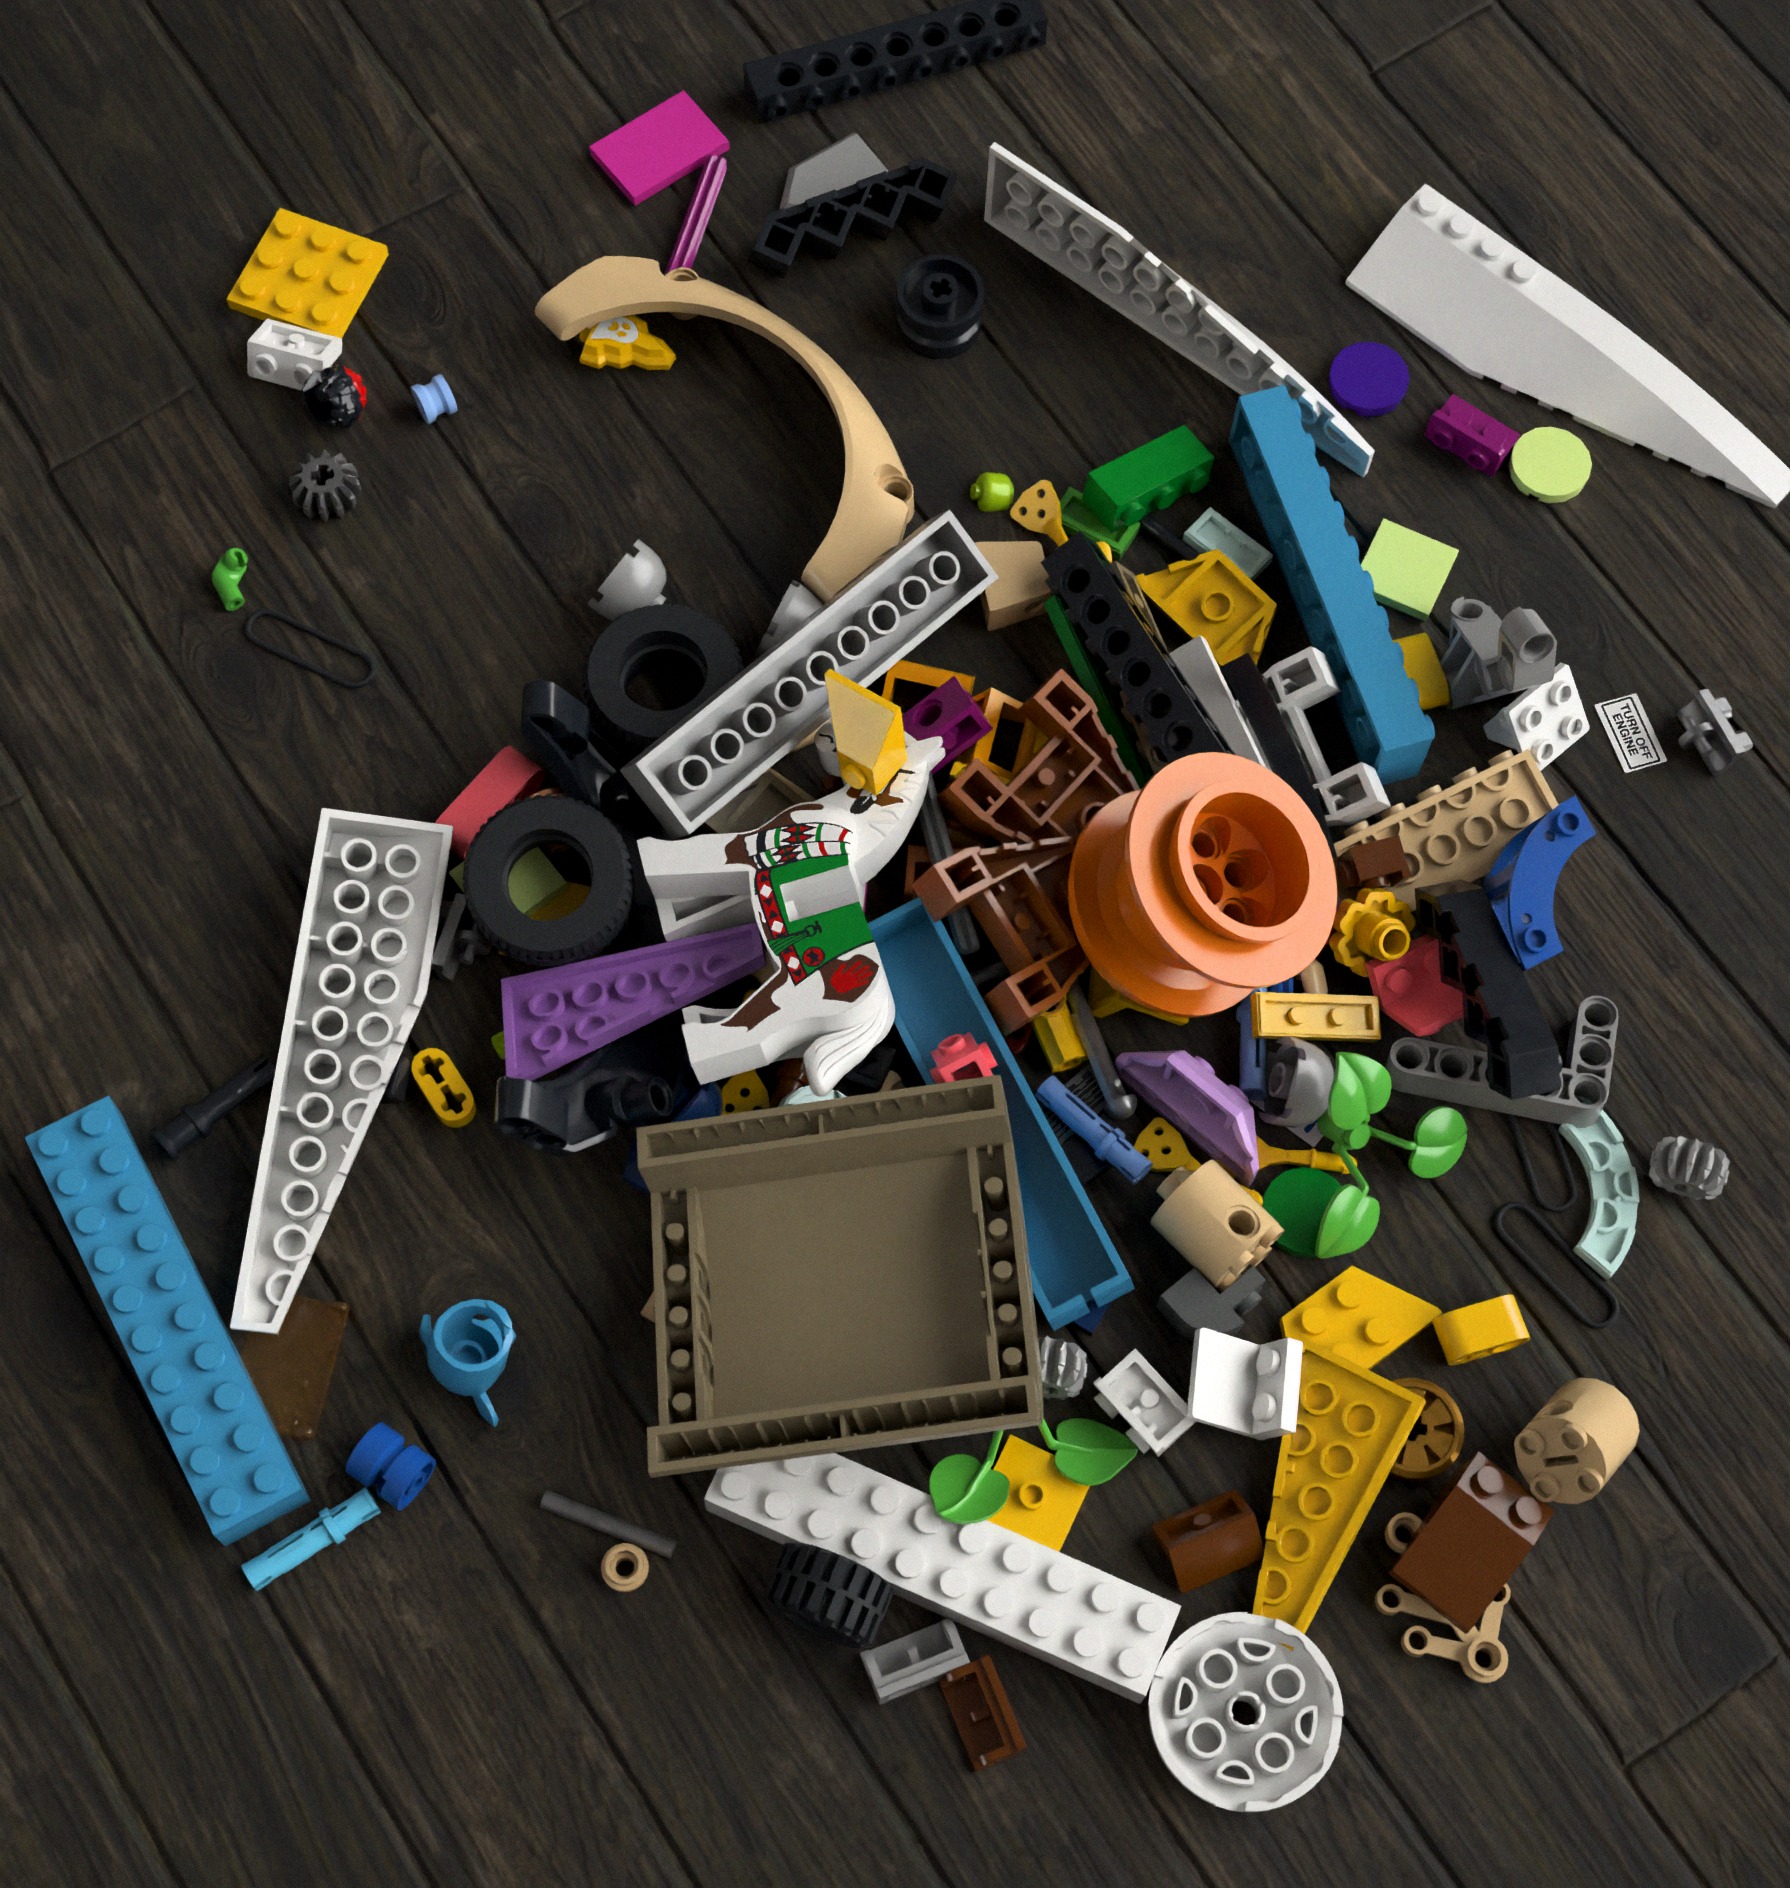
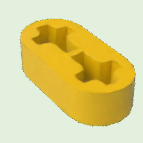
(451, 1082)

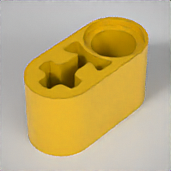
(1424, 667)
(1481, 1330)

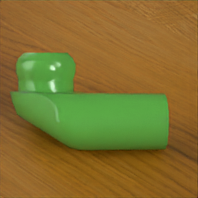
(228, 575)

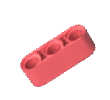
(500, 783)

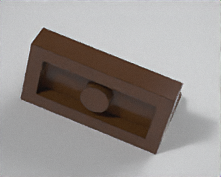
(1210, 1540)

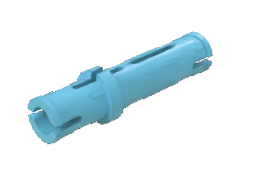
(321, 1532)

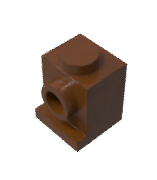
(1374, 865)

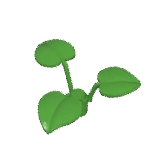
(1358, 1090)
(972, 1492)

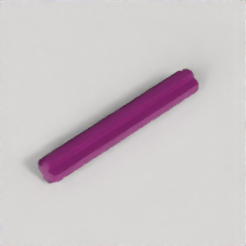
(698, 213)

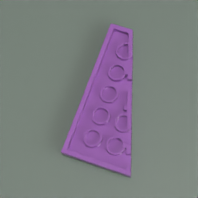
(589, 1003)

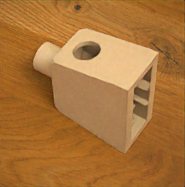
(1020, 585)

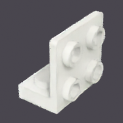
(1245, 1384)

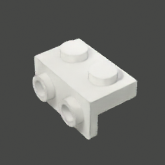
(1144, 1402)

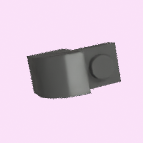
(1197, 1305)

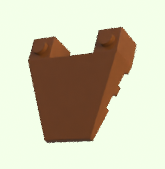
(1059, 784)
(1024, 911)

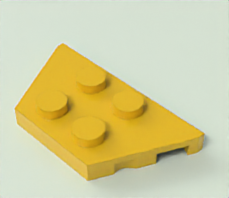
(1215, 602)
(1359, 1317)

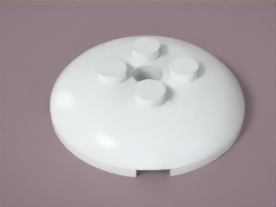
(1293, 1701)

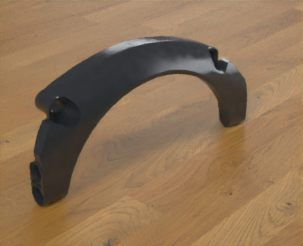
(642, 1071)

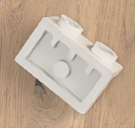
(289, 353)

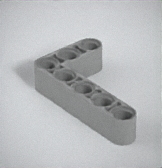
(1472, 1067)

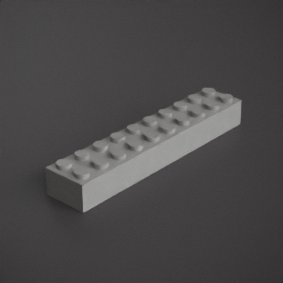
(784, 691)

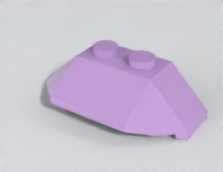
(1197, 1105)

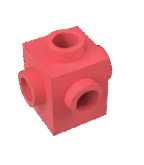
(961, 1059)

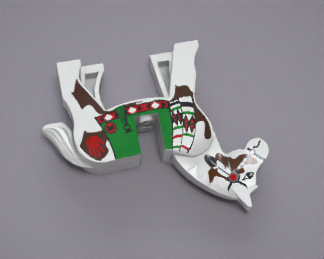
(807, 892)

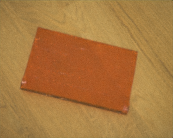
(297, 1364)

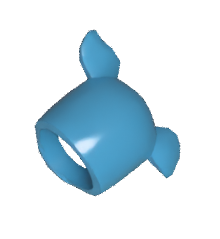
(469, 1352)

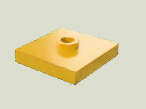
(1039, 1499)

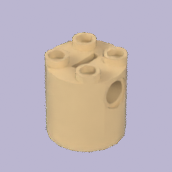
(1214, 1223)
(1576, 1441)

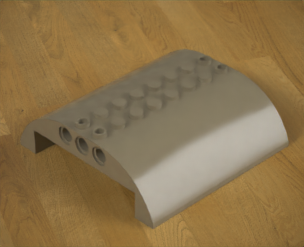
(839, 1277)

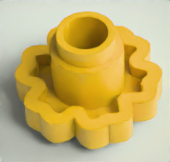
(1371, 929)

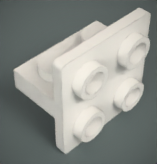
(1542, 719)

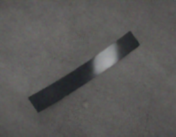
(1273, 734)

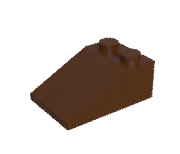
(1471, 1541)

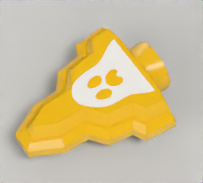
(624, 343)

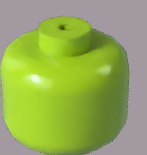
(992, 491)

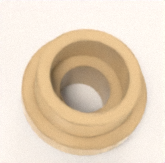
(620, 1553)

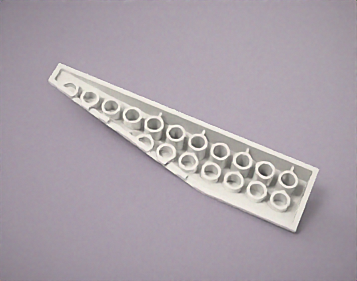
(1152, 295)
(1539, 336)
(346, 1021)

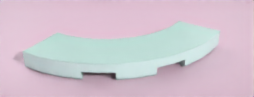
(1612, 1193)

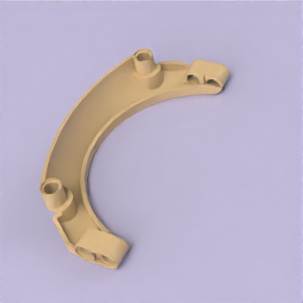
(870, 511)

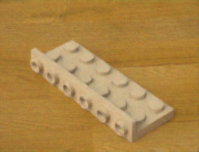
(1457, 829)

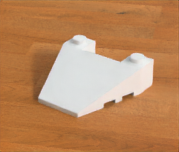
(1295, 686)

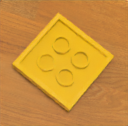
(307, 275)

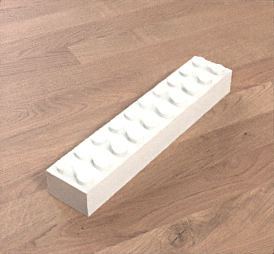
(960, 1571)

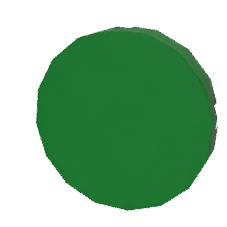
(1298, 1204)

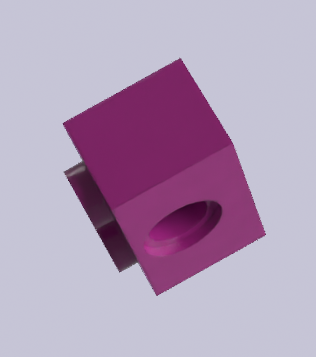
(948, 714)

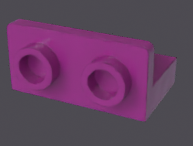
(1471, 435)

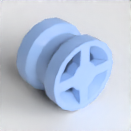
(434, 399)

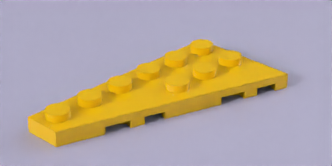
(1328, 1479)

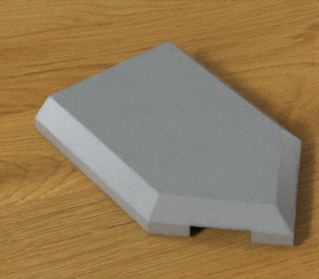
(830, 169)

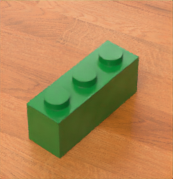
(1148, 478)

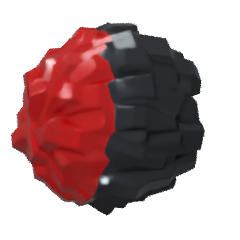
(334, 396)

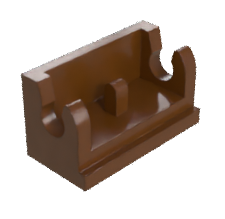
(982, 1713)

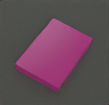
(659, 147)

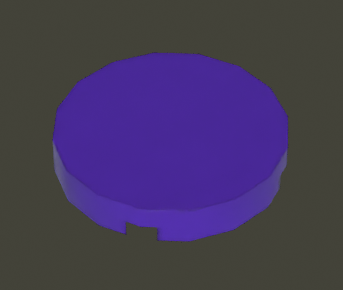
(1368, 378)

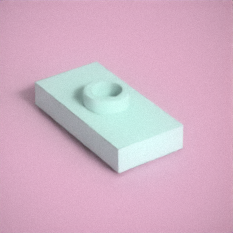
(1215, 532)

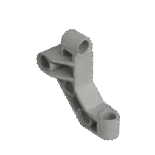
(1495, 655)

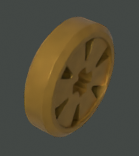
(1441, 1438)

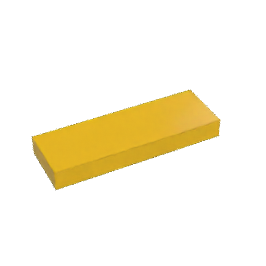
(1315, 1017)

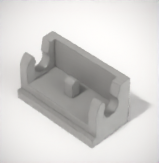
(914, 1660)

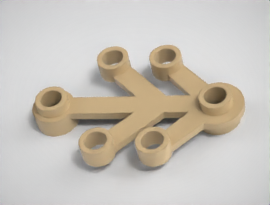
(1463, 1652)

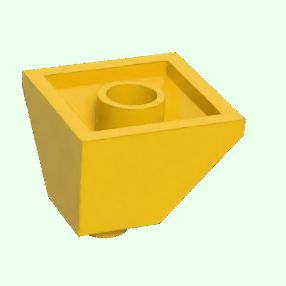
(865, 733)

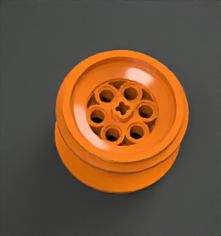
(1202, 886)

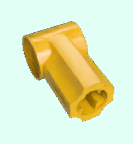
(1059, 1038)

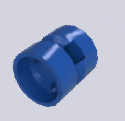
(389, 1465)

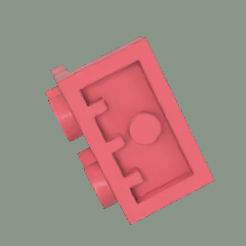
(1412, 989)

